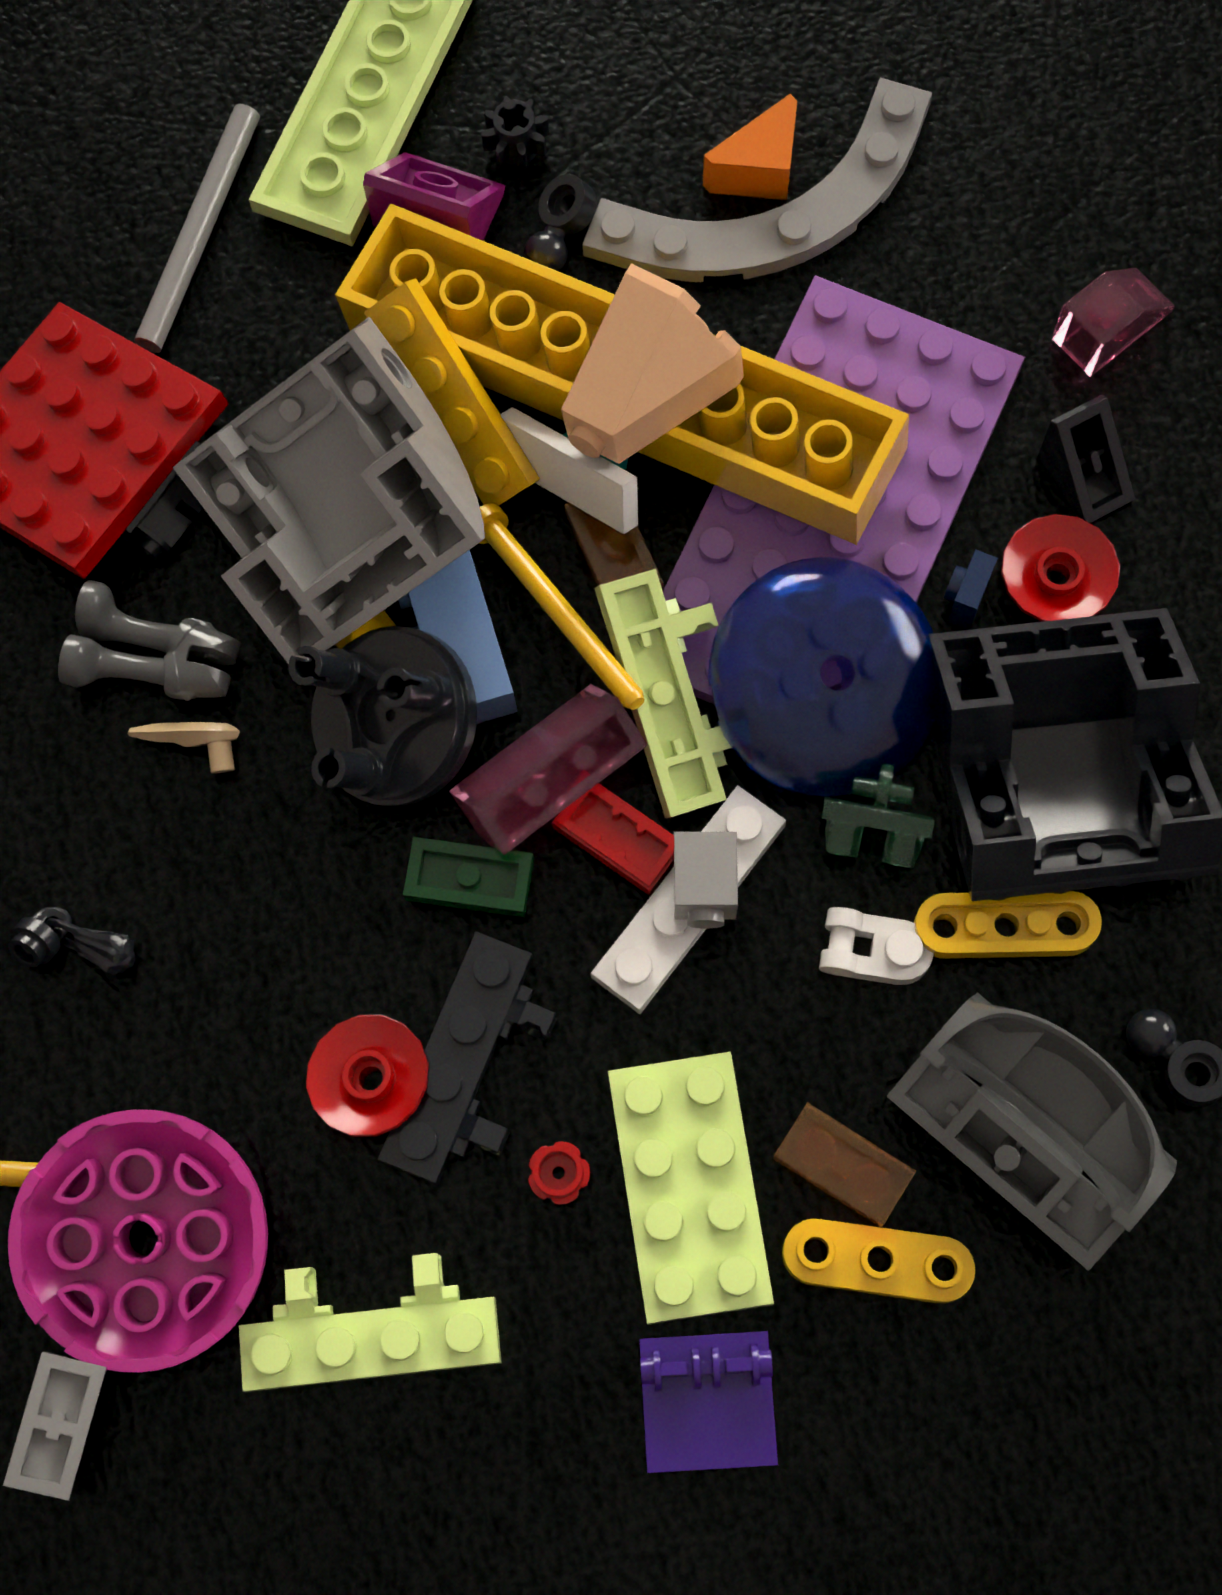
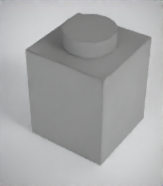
(705, 878)

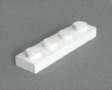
(654, 939)

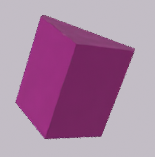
(433, 192)

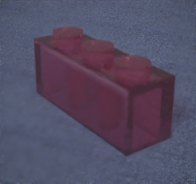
(548, 768)

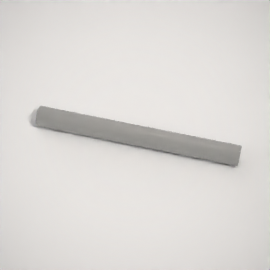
(197, 228)

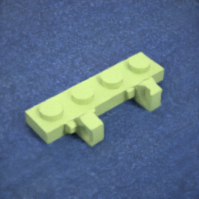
(650, 646)
(316, 1347)

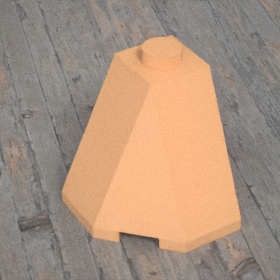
(647, 369)

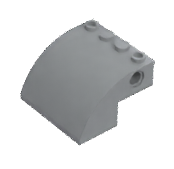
(335, 494)

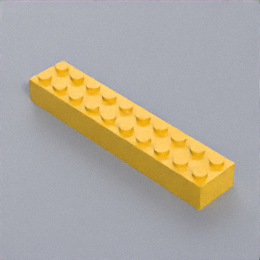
(527, 332)

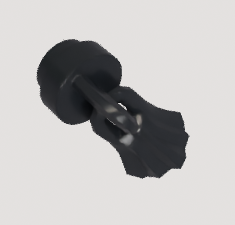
(39, 942)

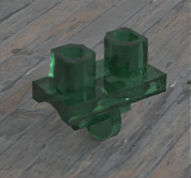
(904, 829)

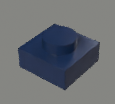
(968, 588)

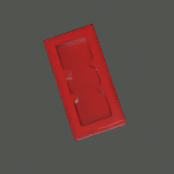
(618, 837)

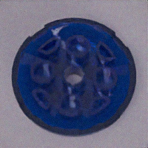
(772, 686)

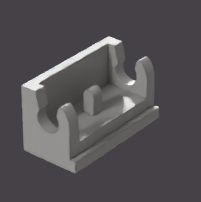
(55, 1426)

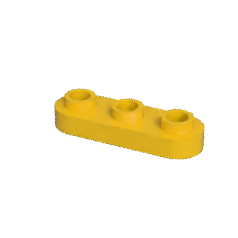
(1031, 915)
(848, 1268)

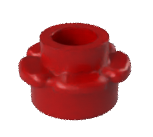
(546, 1160)

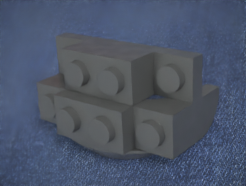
(1038, 1123)

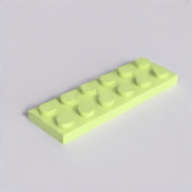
(355, 112)

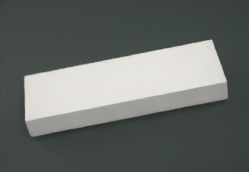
(581, 480)

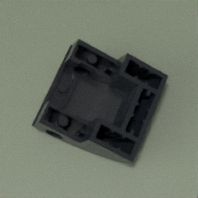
(1073, 755)

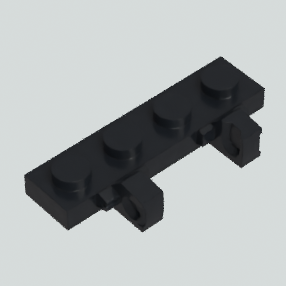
(478, 1012)

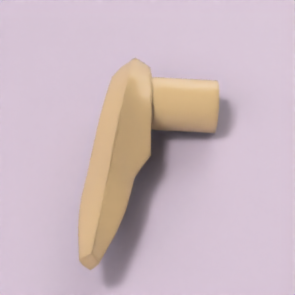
(193, 734)

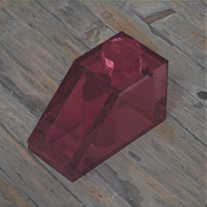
(1109, 317)

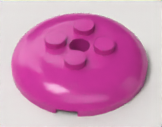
(76, 1254)

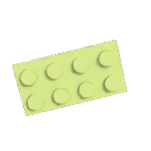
(690, 1188)

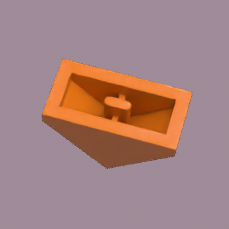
(755, 157)

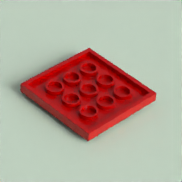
(90, 435)

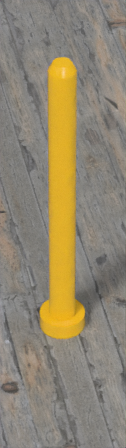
(558, 608)

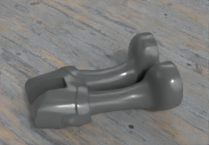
(100, 620)

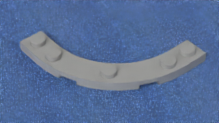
(782, 235)

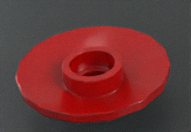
(1063, 546)
(344, 1061)

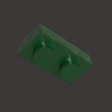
(468, 877)

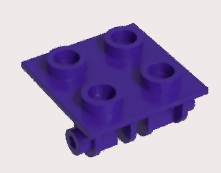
(708, 1402)

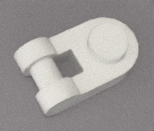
(895, 950)

